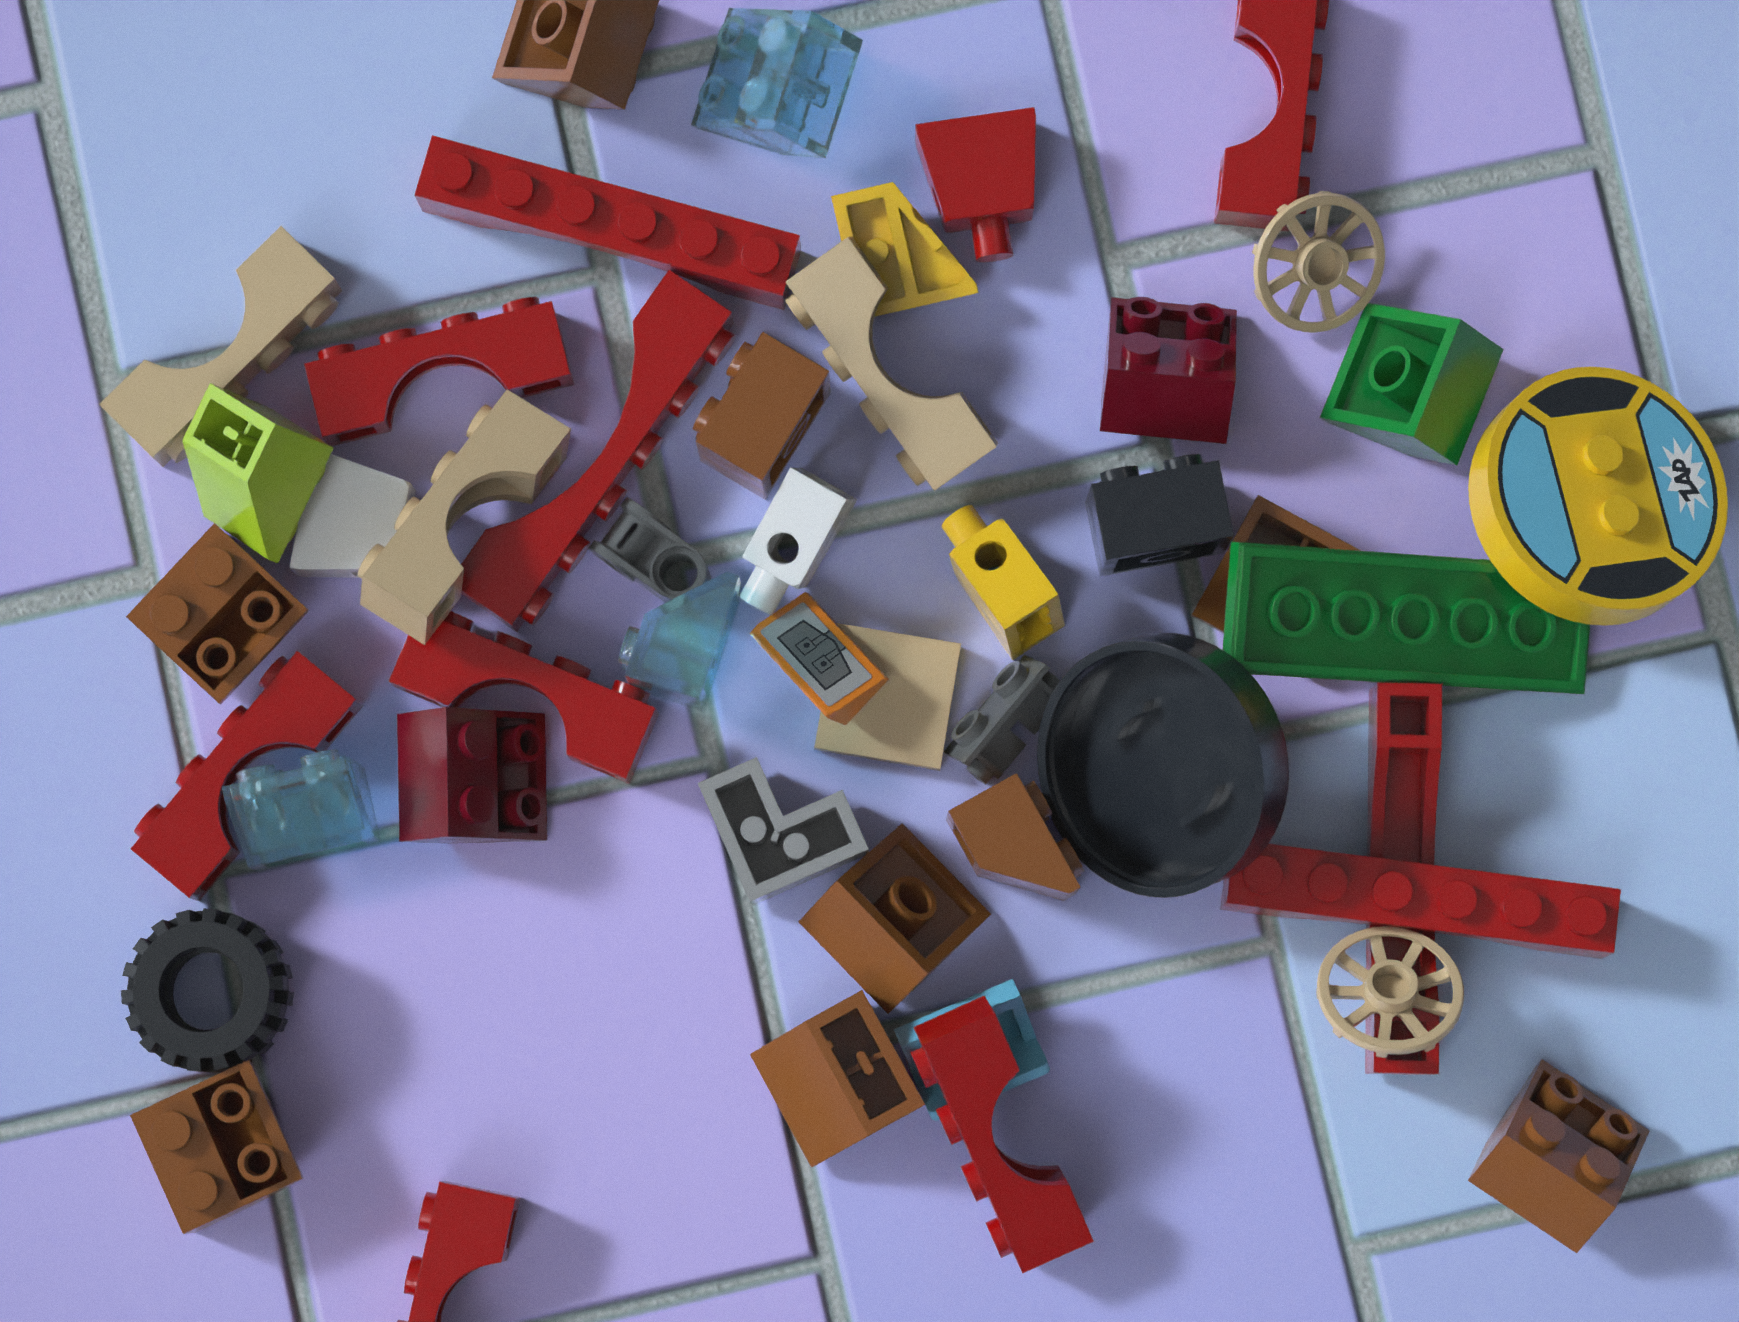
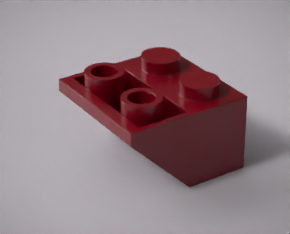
(1169, 370)
(471, 776)

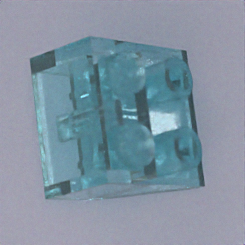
(777, 80)
(301, 810)

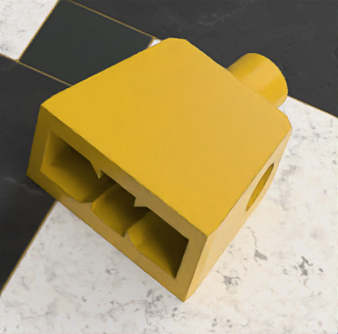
(1013, 598)

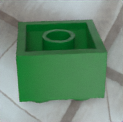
(1412, 382)

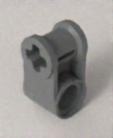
(644, 550)

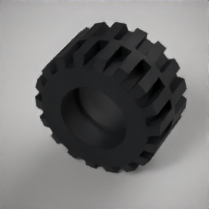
(153, 980)

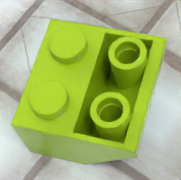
(252, 469)

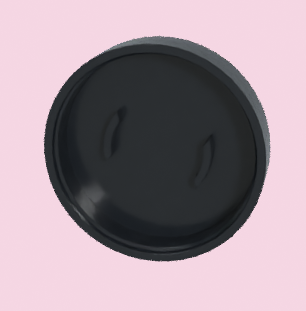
(1163, 764)

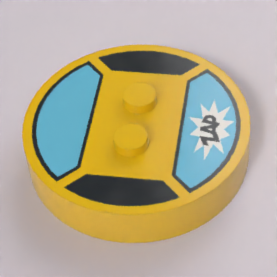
(1598, 496)

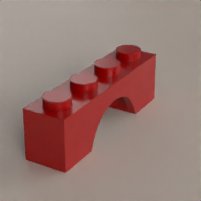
(1266, 169)
(361, 388)
(601, 724)
(192, 834)
(972, 1066)
(465, 1232)

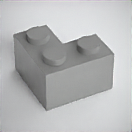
(775, 849)

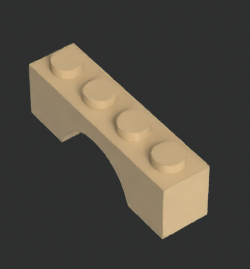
(282, 296)
(841, 298)
(507, 457)

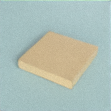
(909, 712)

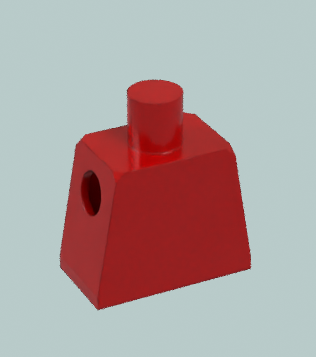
(981, 175)

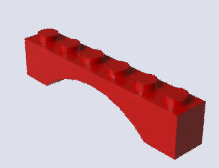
(555, 204)
(520, 559)
(1402, 827)
(1427, 898)

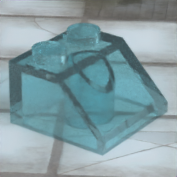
(683, 643)

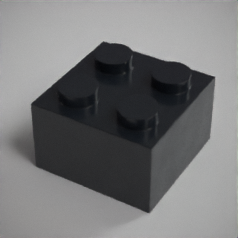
(1158, 515)

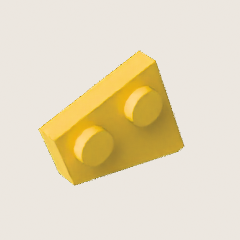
(901, 248)

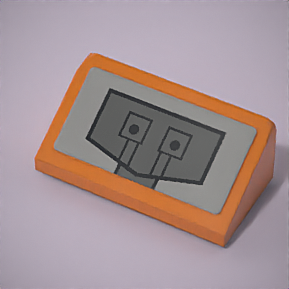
(820, 658)

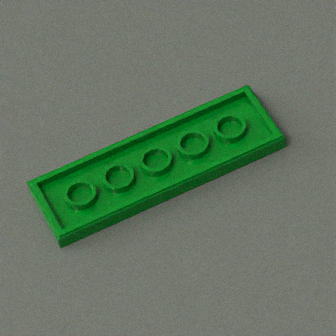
(1394, 621)

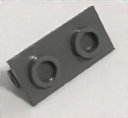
(985, 735)

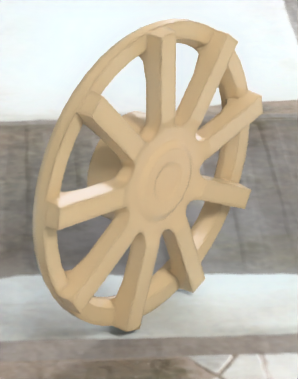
(1317, 262)
(1390, 991)

